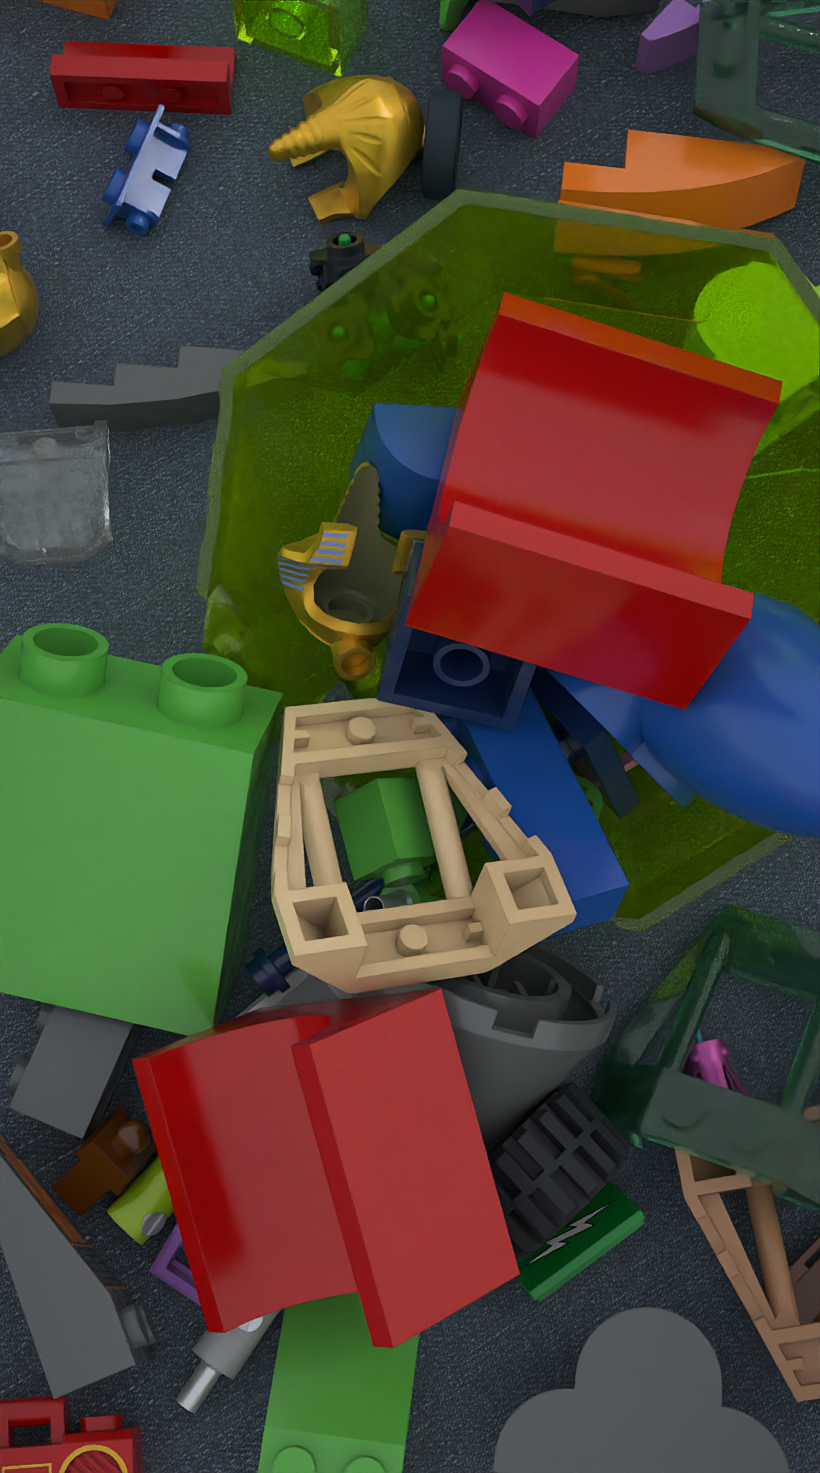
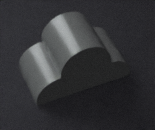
(638, 1405)

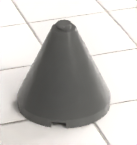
(520, 1032)

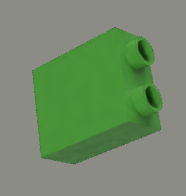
(128, 826)

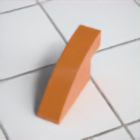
(690, 180)

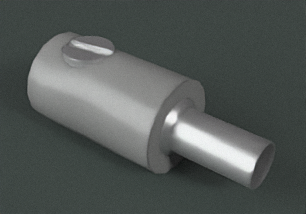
(221, 1355)

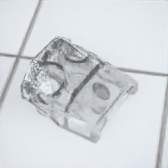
(55, 494)

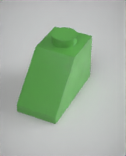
(389, 830)

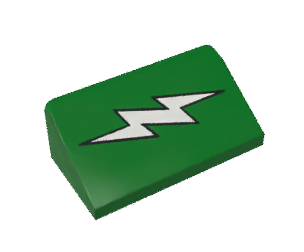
(580, 1242)

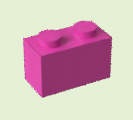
(509, 67)

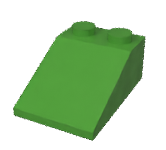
(335, 1394)

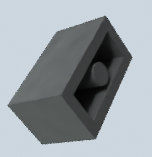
(73, 1069)

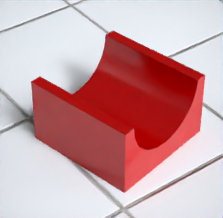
(592, 504)
(329, 1162)

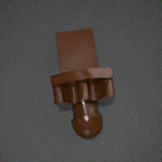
(107, 1160)

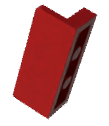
(144, 77)

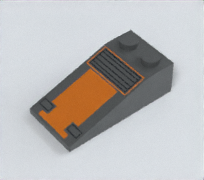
(68, 1294)

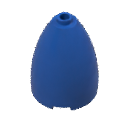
(752, 726)

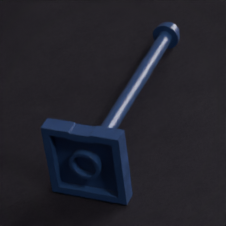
(588, 754)

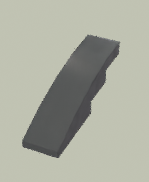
(147, 394)

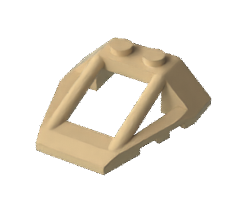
(391, 947)

